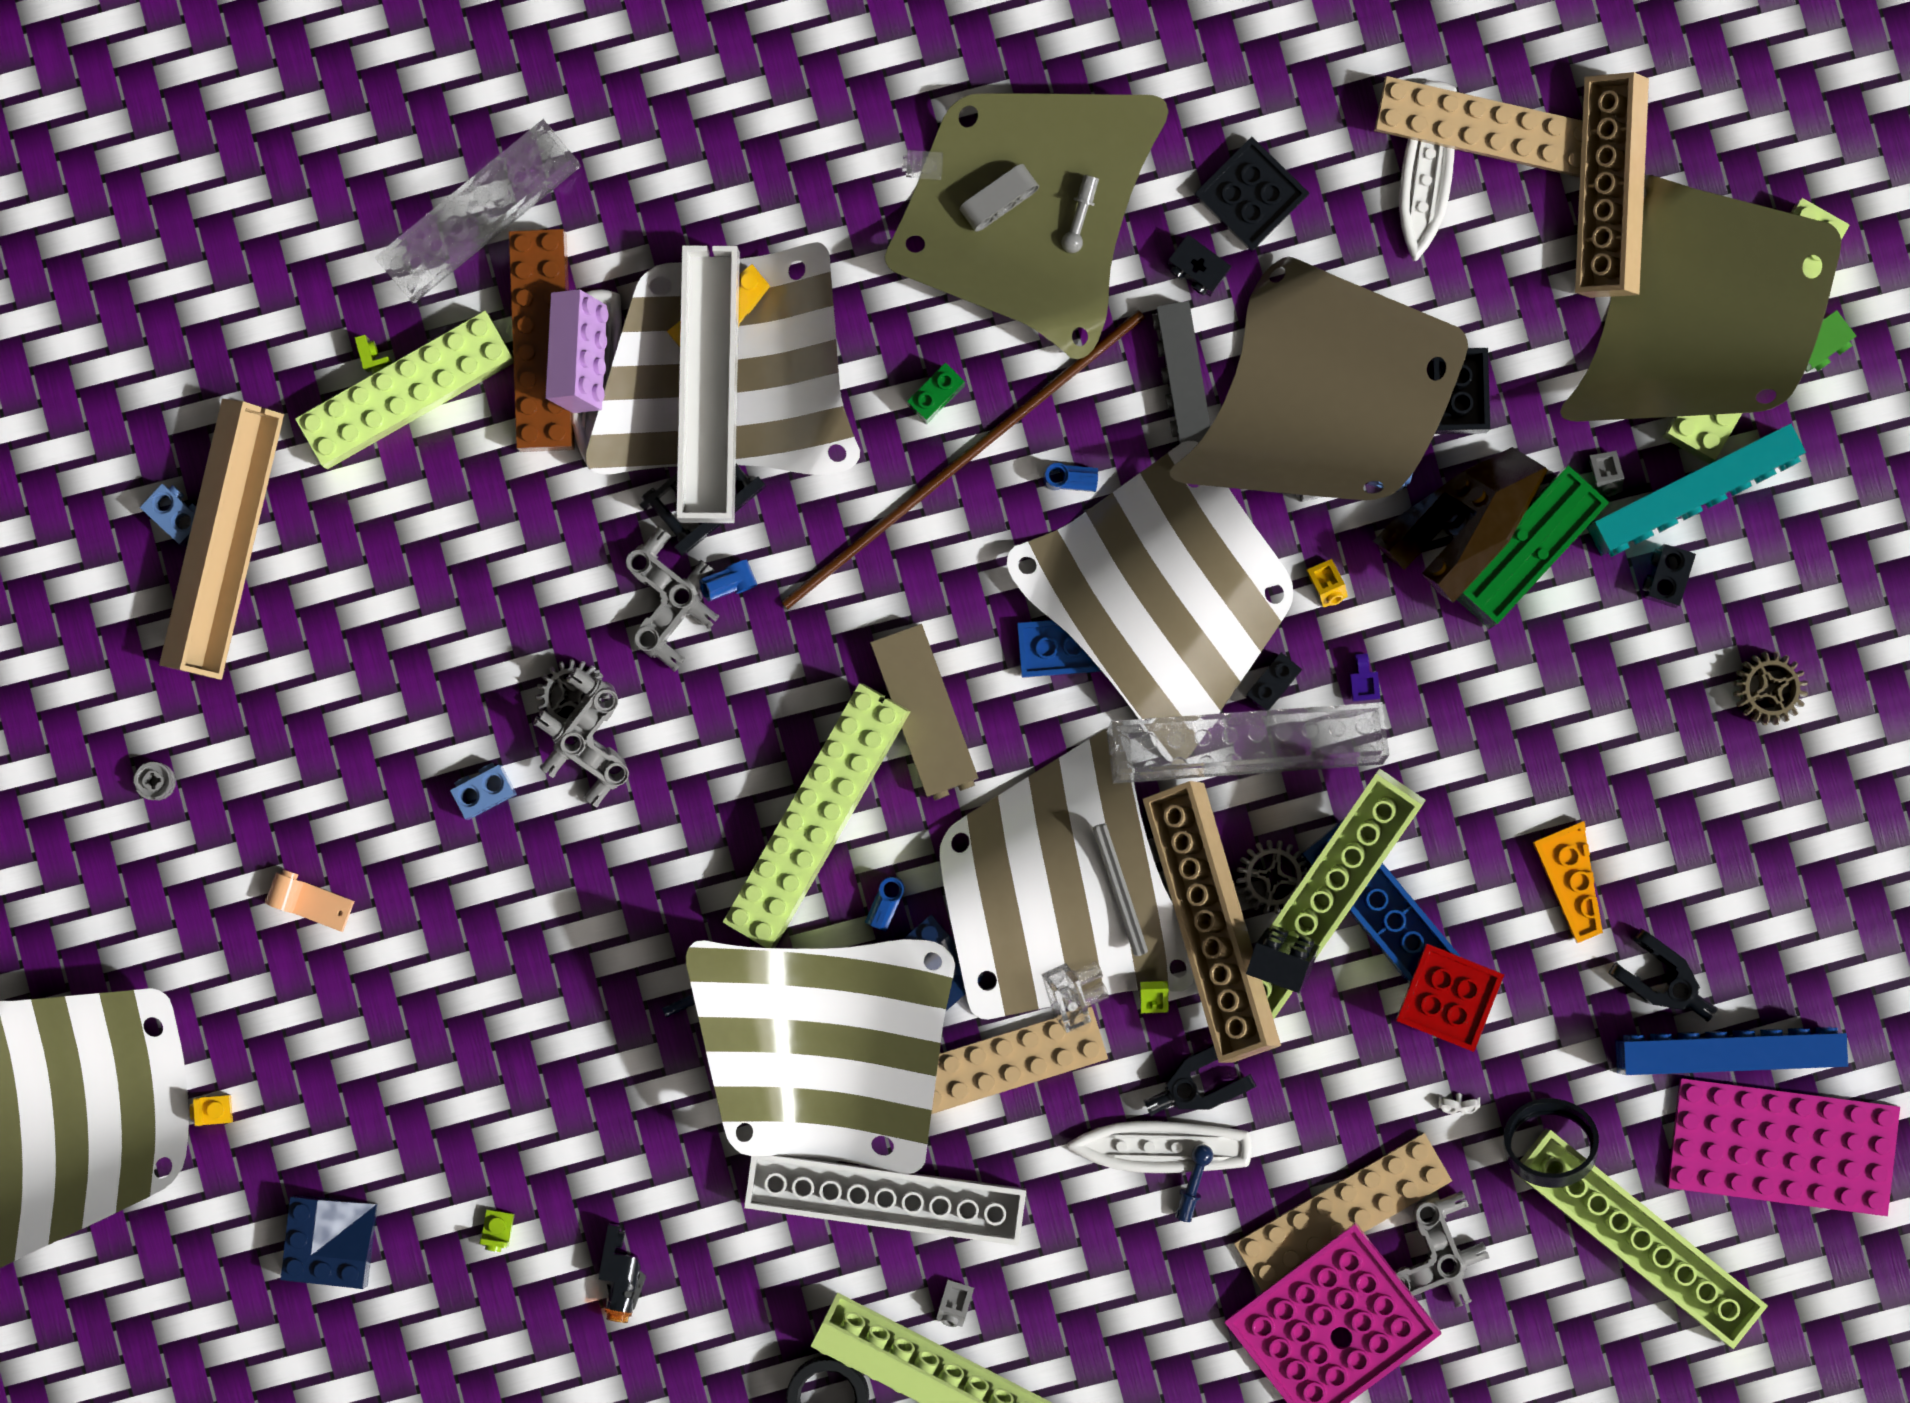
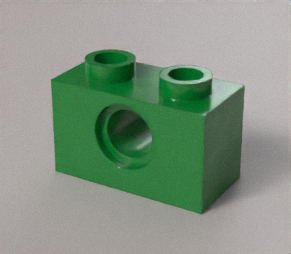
(936, 393)

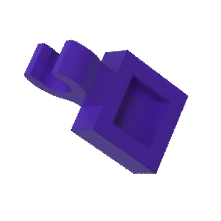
(1365, 683)

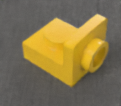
(1328, 583)
(211, 1110)

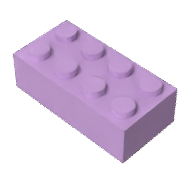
(576, 351)

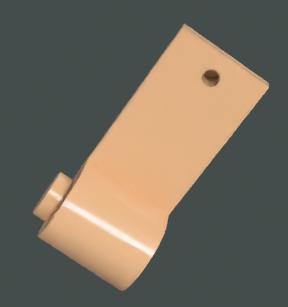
(308, 901)

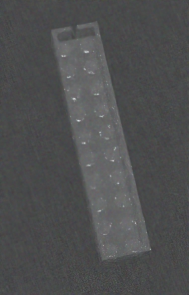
(1247, 742)

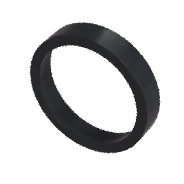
(1558, 1107)

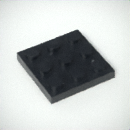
(1251, 194)

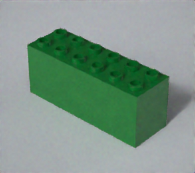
(1540, 539)

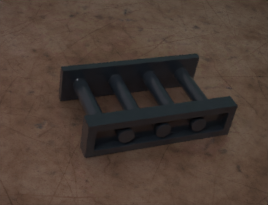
(686, 539)

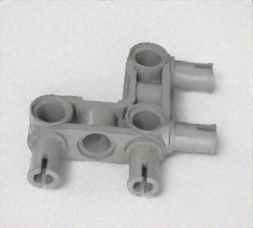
(669, 613)
(583, 724)
(1441, 1246)

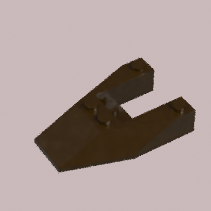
(1475, 509)

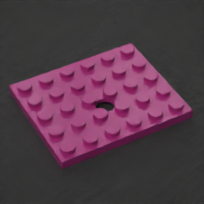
(1335, 1287)

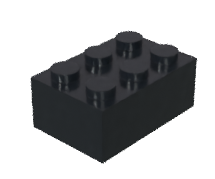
(1470, 401)
(1283, 959)

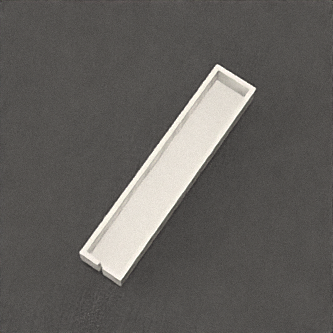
(708, 384)

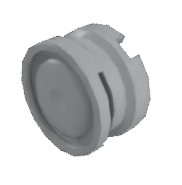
(154, 781)

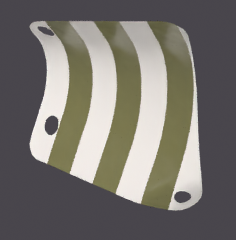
(824, 1046)
(85, 1112)

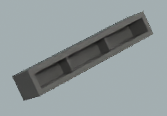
(1181, 371)

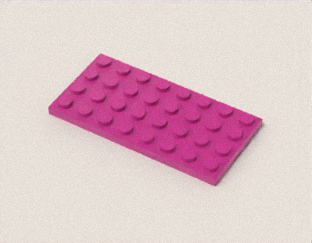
(1783, 1147)

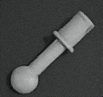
(1072, 240)

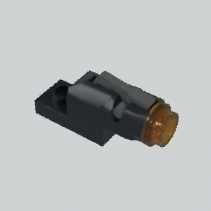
(624, 1276)

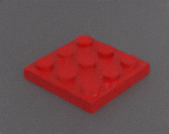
(1449, 997)

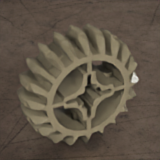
(1763, 677)

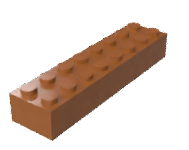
(536, 271)

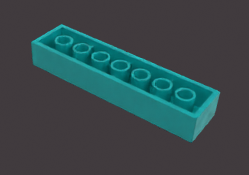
(1701, 487)

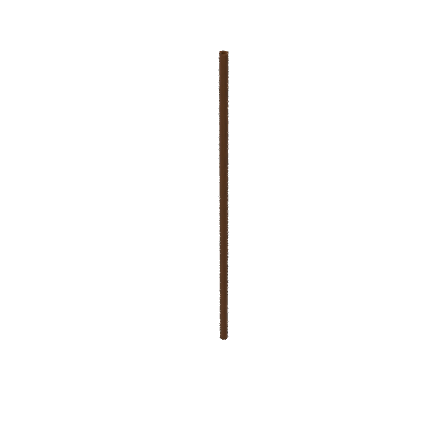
(961, 460)

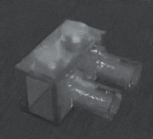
(1066, 994)

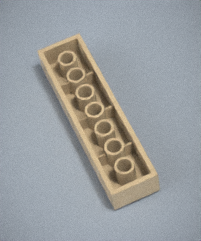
(1612, 185)

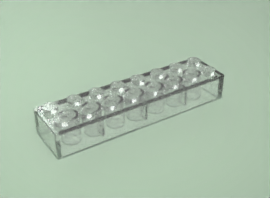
(478, 211)

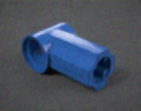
(1074, 478)
(733, 579)
(884, 905)

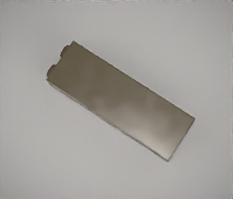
(932, 723)

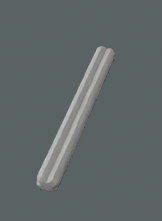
(1120, 889)

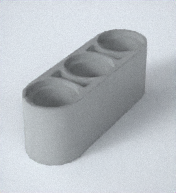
(999, 197)

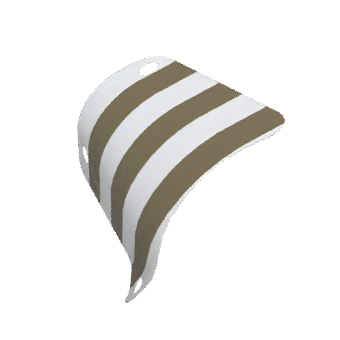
(785, 376)
(1161, 590)
(1039, 892)

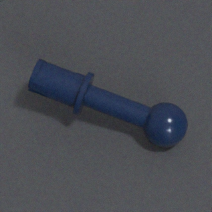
(1202, 1156)

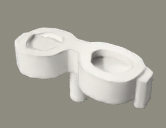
(1452, 1106)

